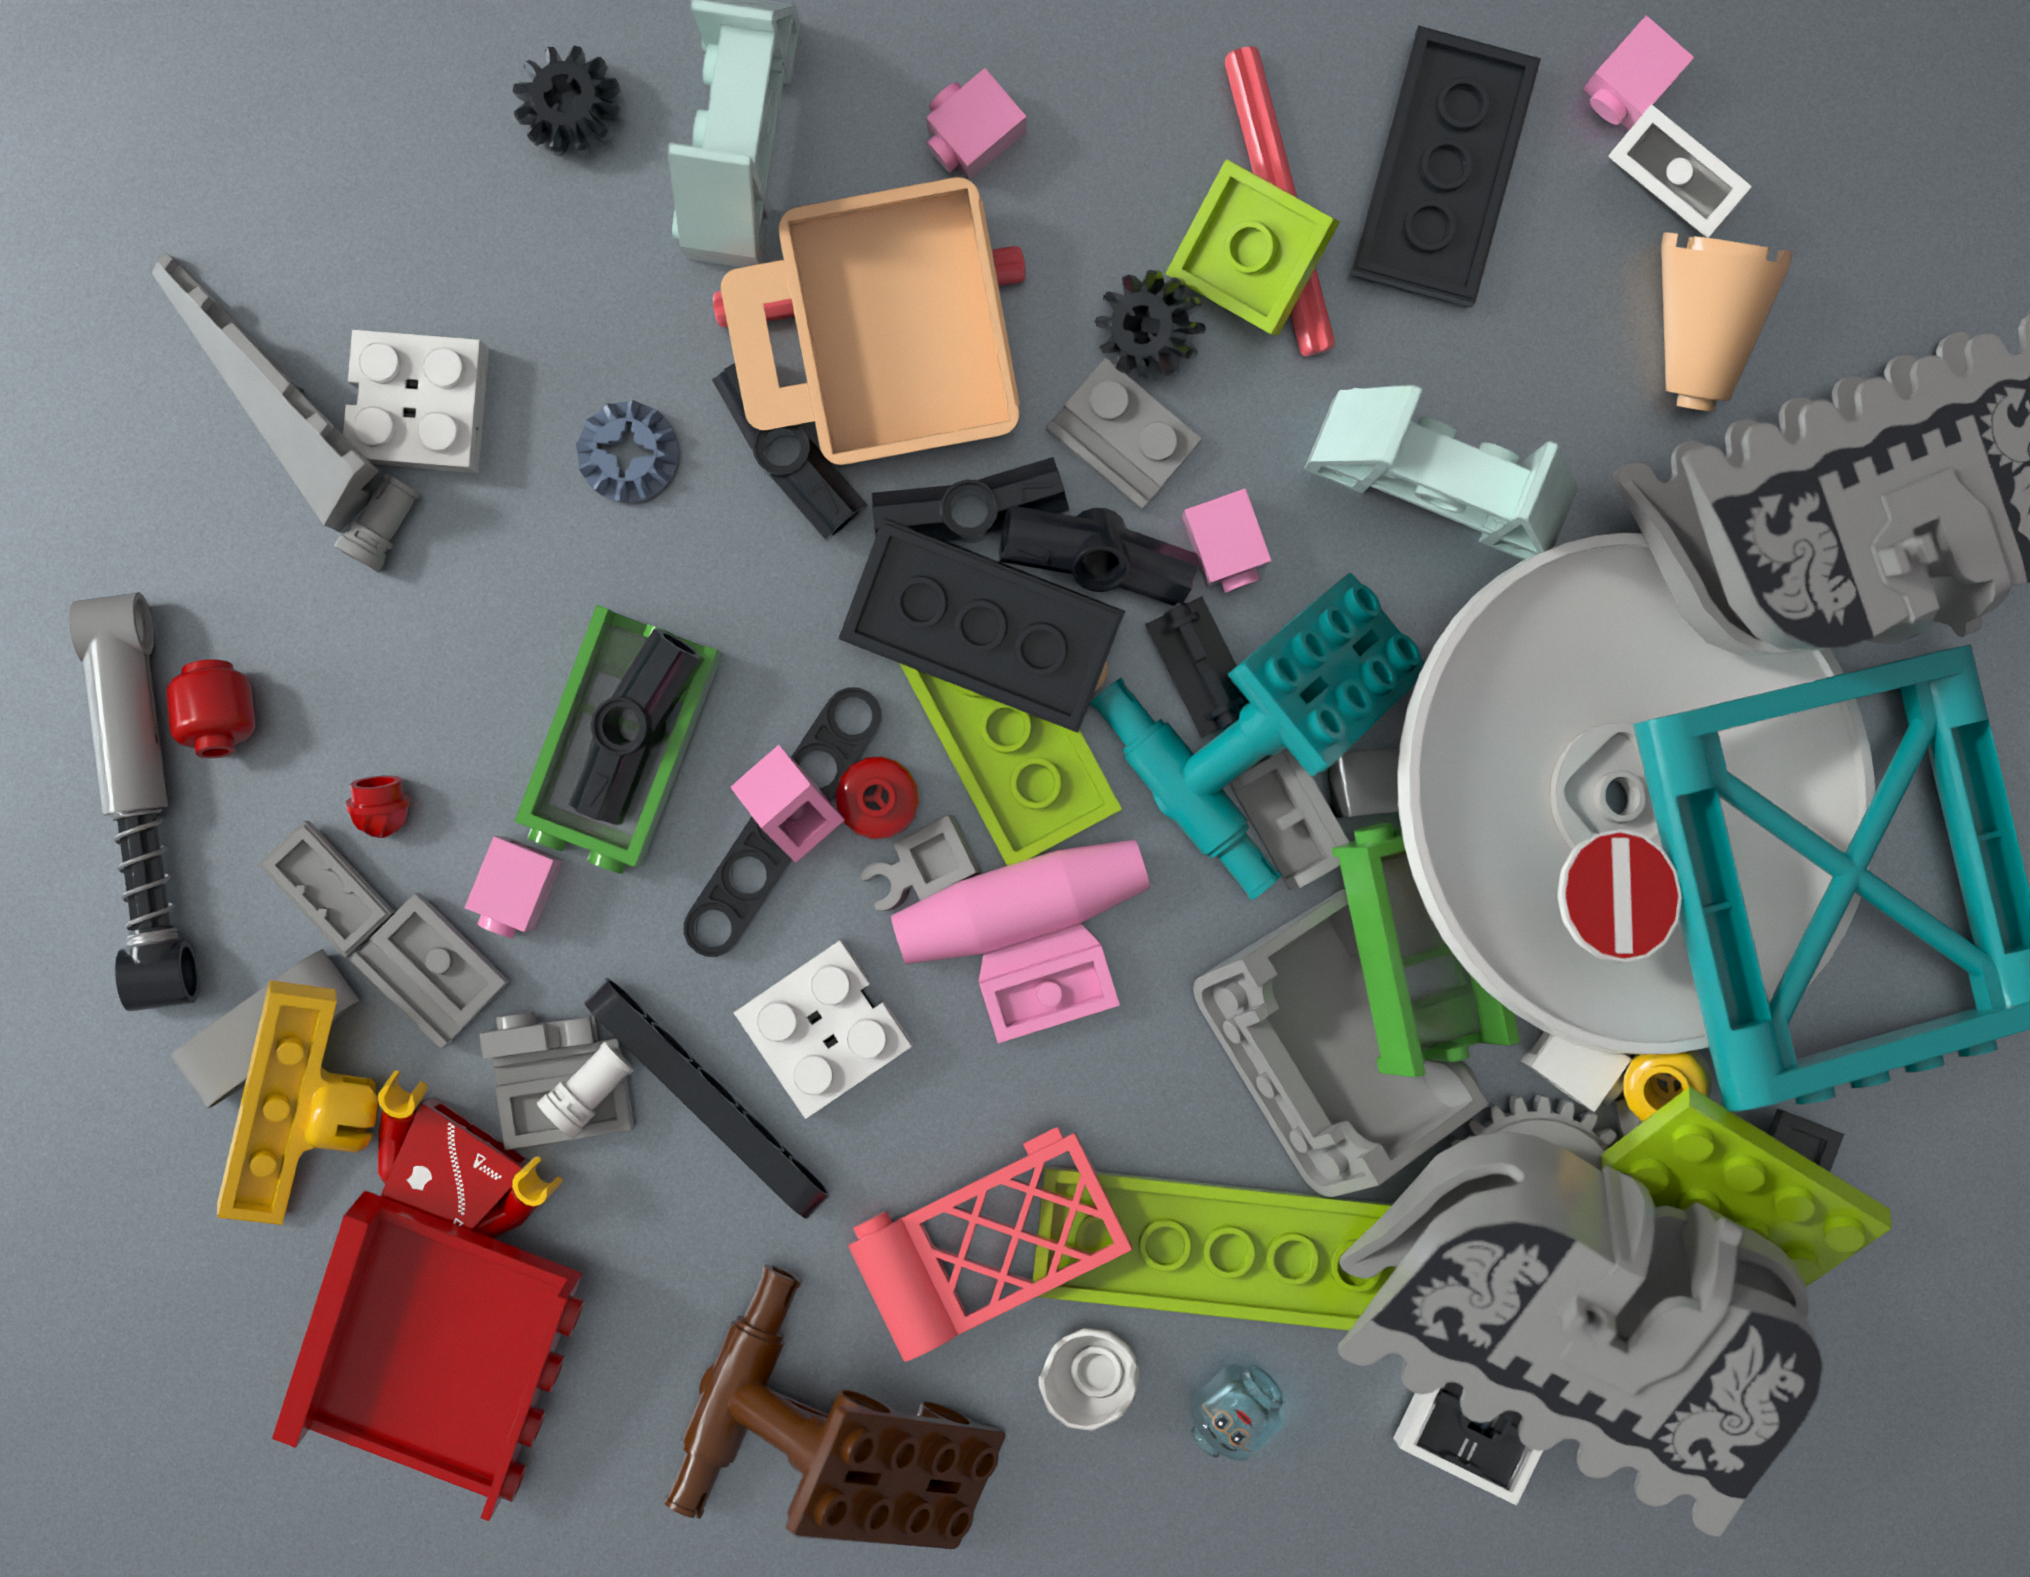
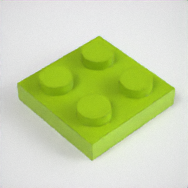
(1252, 247)

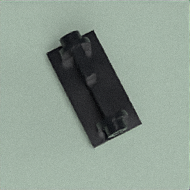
(1198, 665)

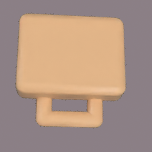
(890, 323)

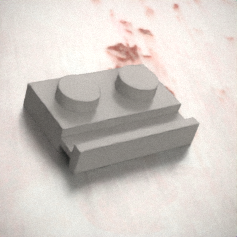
(1123, 434)
(429, 970)
(529, 1076)

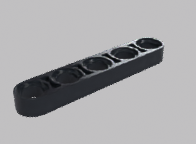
(754, 842)
(706, 1098)

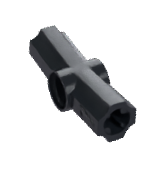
(810, 480)
(930, 508)
(1097, 552)
(650, 691)

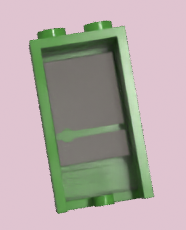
(599, 668)
(1415, 985)

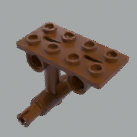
(862, 1464)

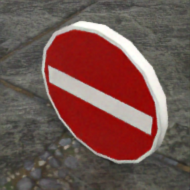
(1619, 896)

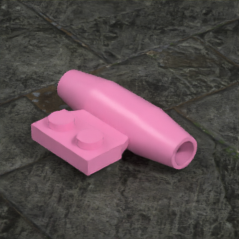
(1028, 925)

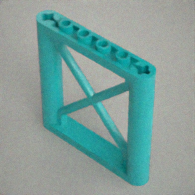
(1743, 1030)

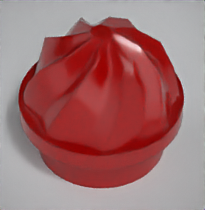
(378, 805)

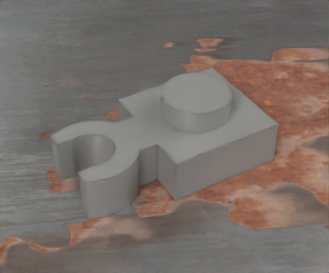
(929, 863)
(521, 1034)

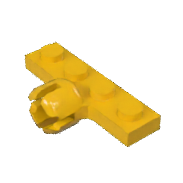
(291, 1104)

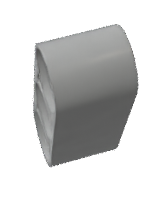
(221, 1054)

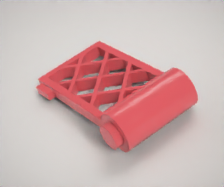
(907, 1269)

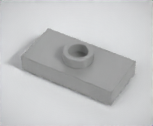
(326, 888)

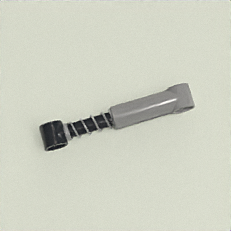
(114, 644)

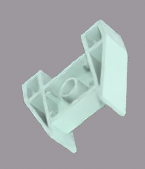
(725, 175)
(1375, 445)

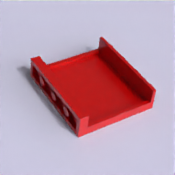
(431, 1347)

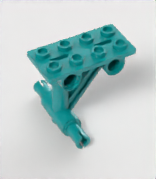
(1306, 692)

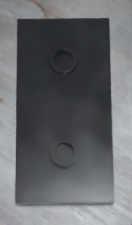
(1445, 166)
(981, 624)

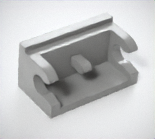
(1290, 818)

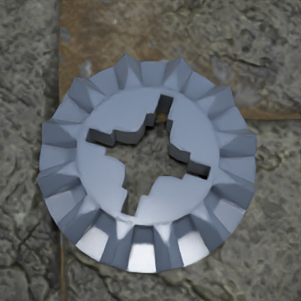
(646, 474)

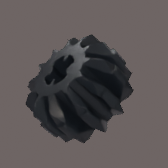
(544, 98)
(1156, 301)

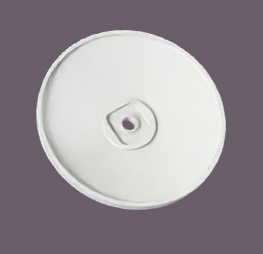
(1511, 769)

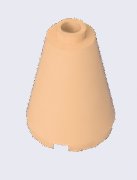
(1714, 313)

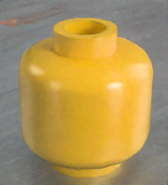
(1643, 1086)

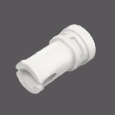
(572, 1103)

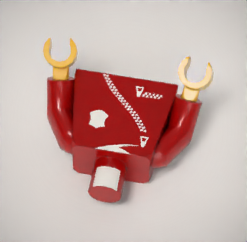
(453, 1165)

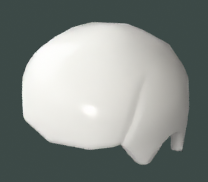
(1089, 1379)

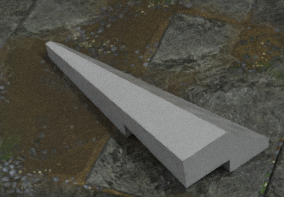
(308, 445)

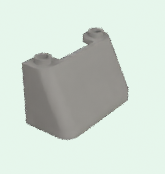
(1308, 1048)

